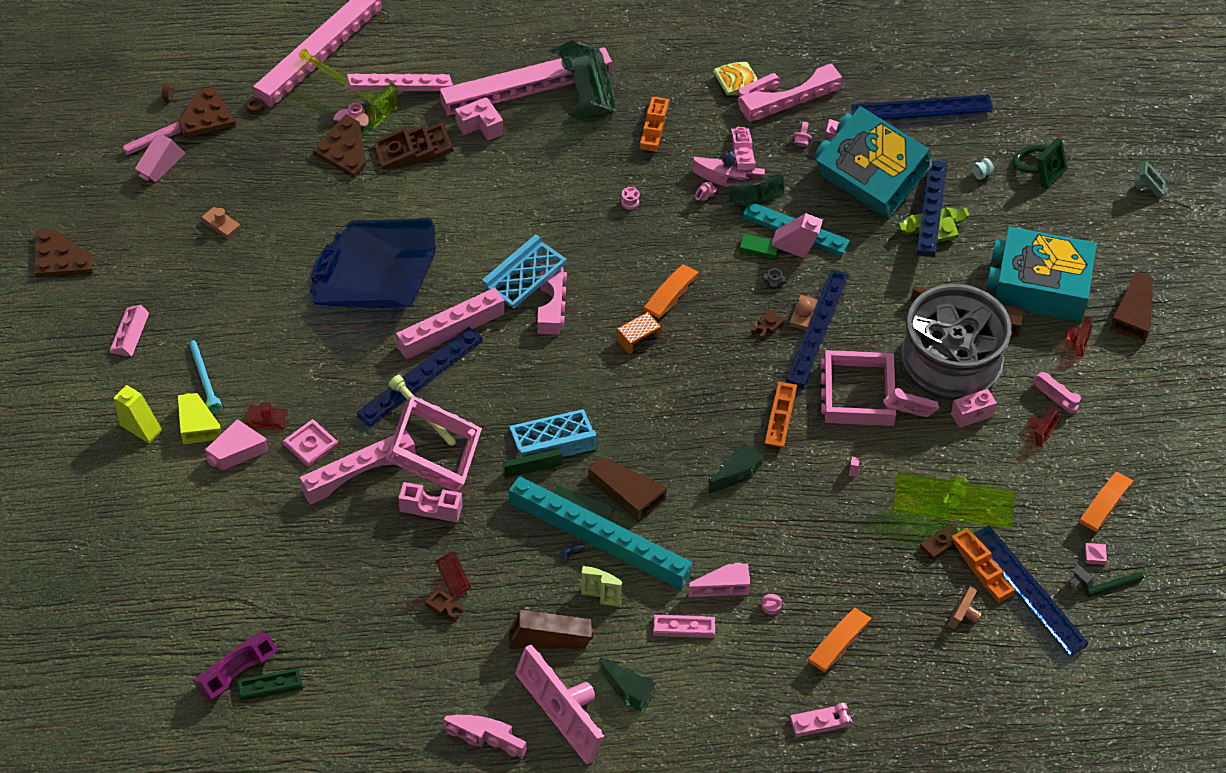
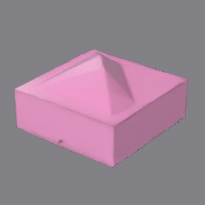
(1095, 554)

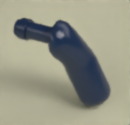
(572, 549)

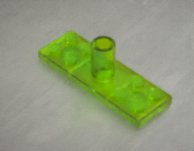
(954, 500)

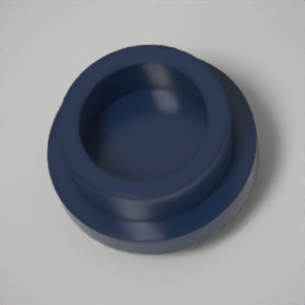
(728, 159)

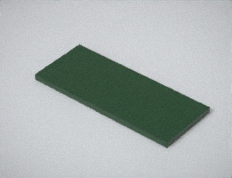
(595, 506)

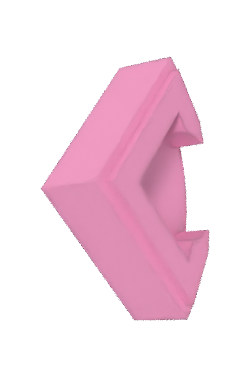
(854, 467)

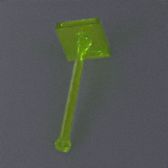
(379, 106)

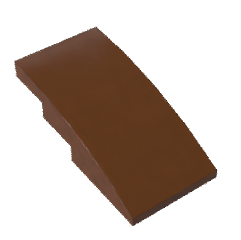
(413, 146)

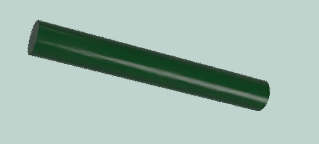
(1114, 583)

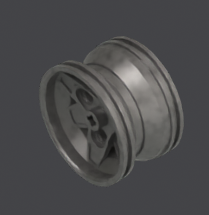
(957, 327)

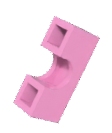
(417, 502)

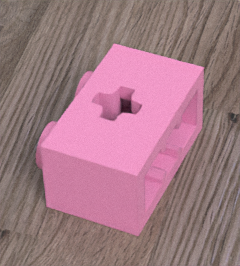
(973, 408)

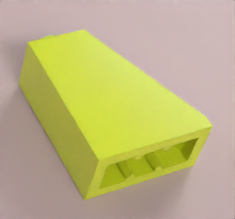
(136, 415)
(196, 420)

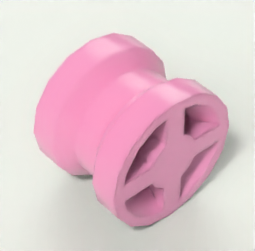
(630, 198)

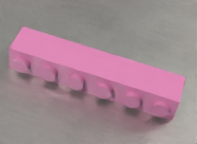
(450, 323)

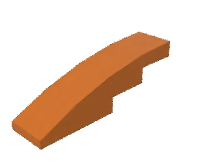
(654, 124)
(670, 291)
(781, 414)
(1106, 501)
(982, 565)
(839, 639)

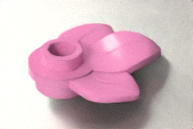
(355, 111)

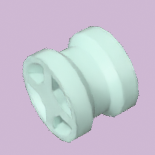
(983, 168)

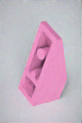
(725, 581)

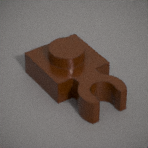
(768, 323)
(443, 603)

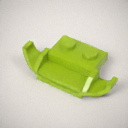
(947, 227)

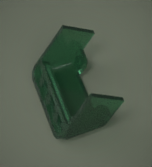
(590, 79)

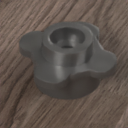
(774, 277)

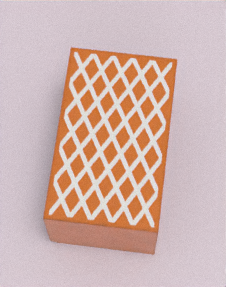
(637, 330)

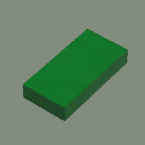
(758, 246)

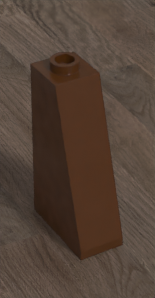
(1134, 311)
(627, 488)
(549, 631)

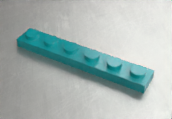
(775, 220)

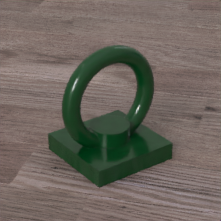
(1050, 162)

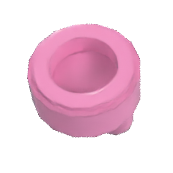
(771, 604)

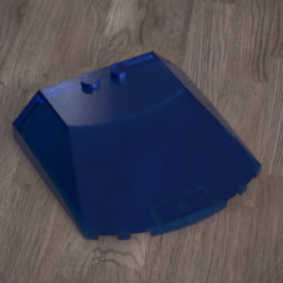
(375, 264)

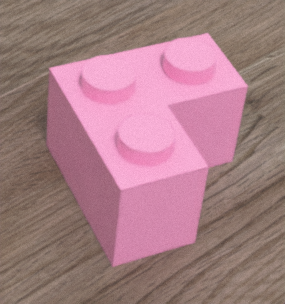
(479, 116)

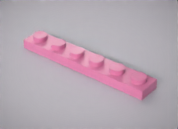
(404, 82)

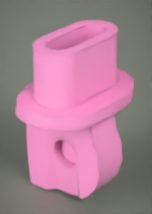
(802, 138)
(705, 190)

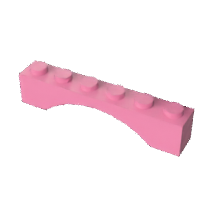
(761, 104)
(323, 481)

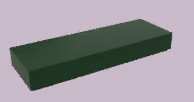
(532, 463)
(269, 684)

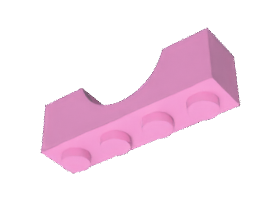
(550, 315)

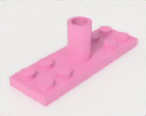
(561, 704)

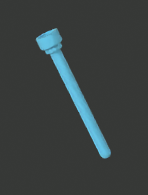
(212, 402)

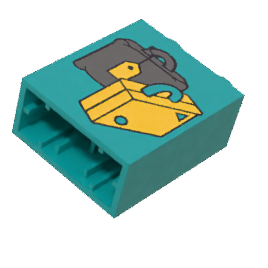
(873, 161)
(1043, 273)

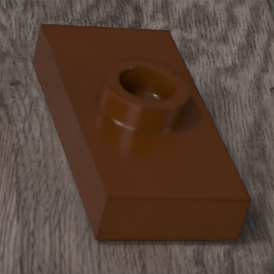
(939, 542)

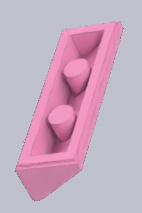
(129, 331)

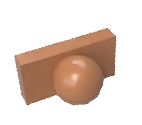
(803, 312)

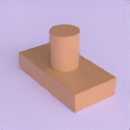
(220, 222)
(964, 609)

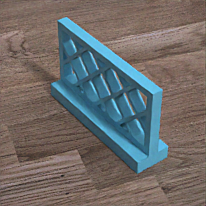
(515, 265)
(569, 445)

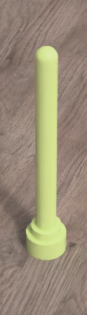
(398, 384)

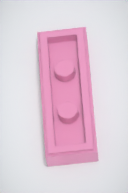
(684, 626)

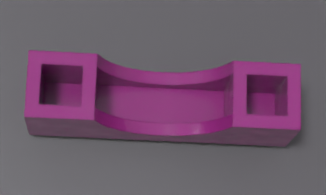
(218, 676)

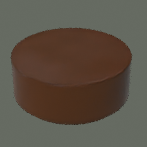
(167, 91)
(254, 106)

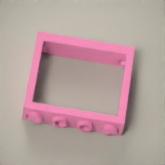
(857, 415)
(424, 467)

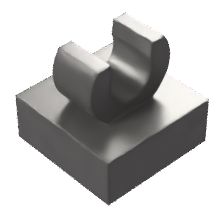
(1081, 578)

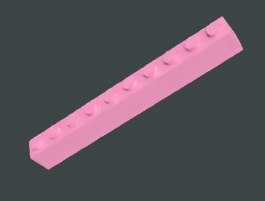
(320, 45)
(511, 84)

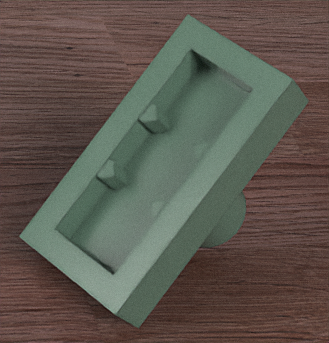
(1150, 179)

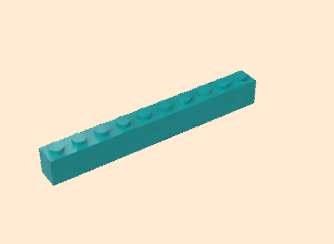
(600, 532)

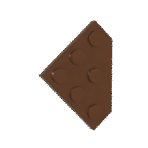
(205, 114)
(343, 147)
(59, 256)

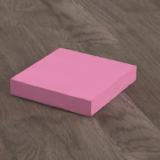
(310, 443)

